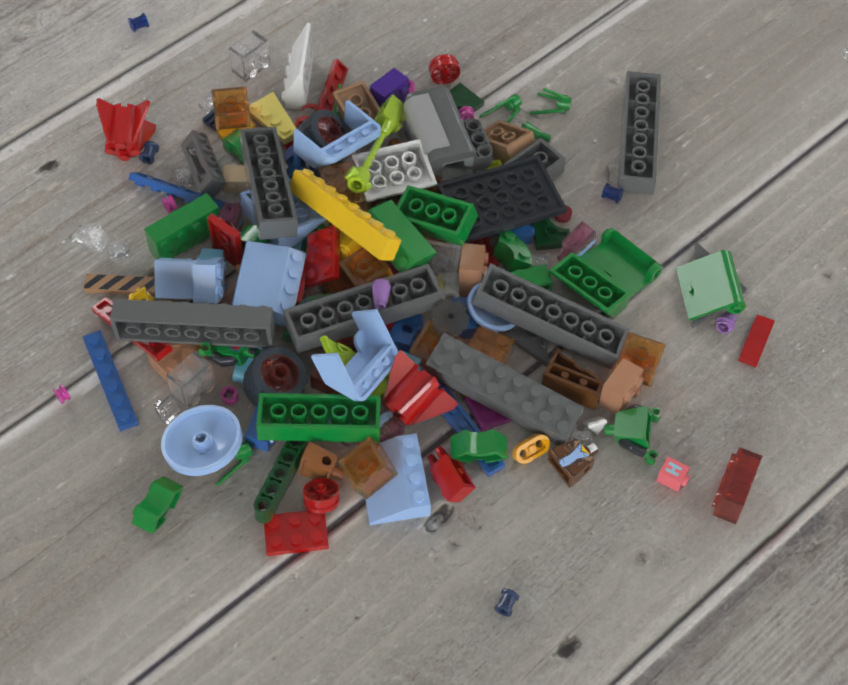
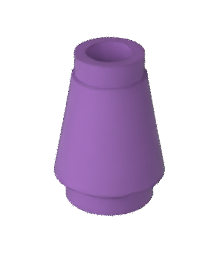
(380, 293)
(726, 322)

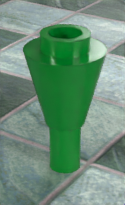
(537, 133)

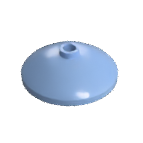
(485, 318)

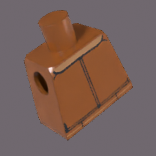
(319, 463)

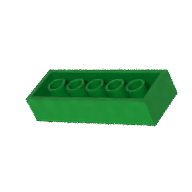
(317, 418)

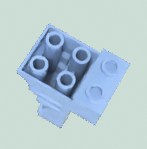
(191, 279)

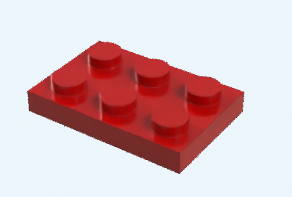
(225, 238)
(323, 256)
(296, 533)

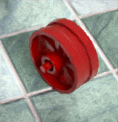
(445, 72)
(320, 492)

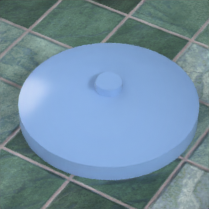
(201, 440)

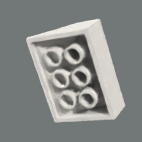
(299, 71)
(396, 168)

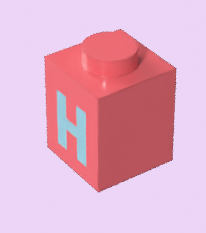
(673, 474)

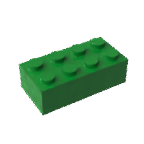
(438, 215)
(181, 228)

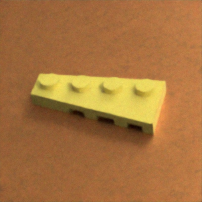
(271, 113)

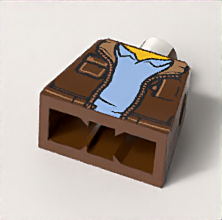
(572, 460)

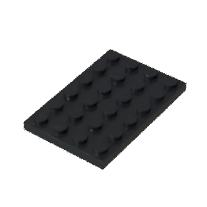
(507, 196)

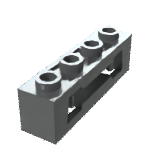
(203, 163)

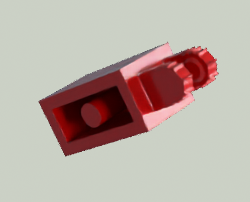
(450, 476)

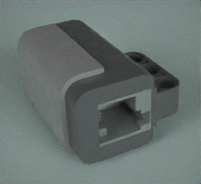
(451, 144)

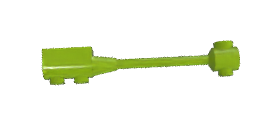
(390, 119)

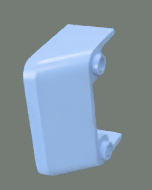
(363, 132)
(367, 366)

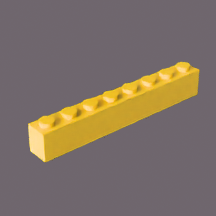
(345, 215)

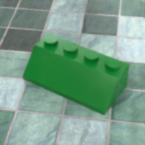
(414, 248)
(591, 284)

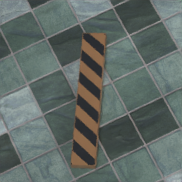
(117, 284)

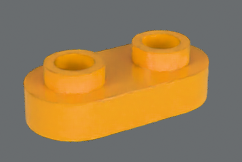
(529, 448)

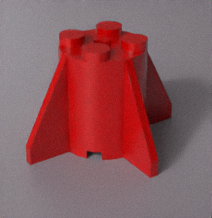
(125, 128)
(414, 392)

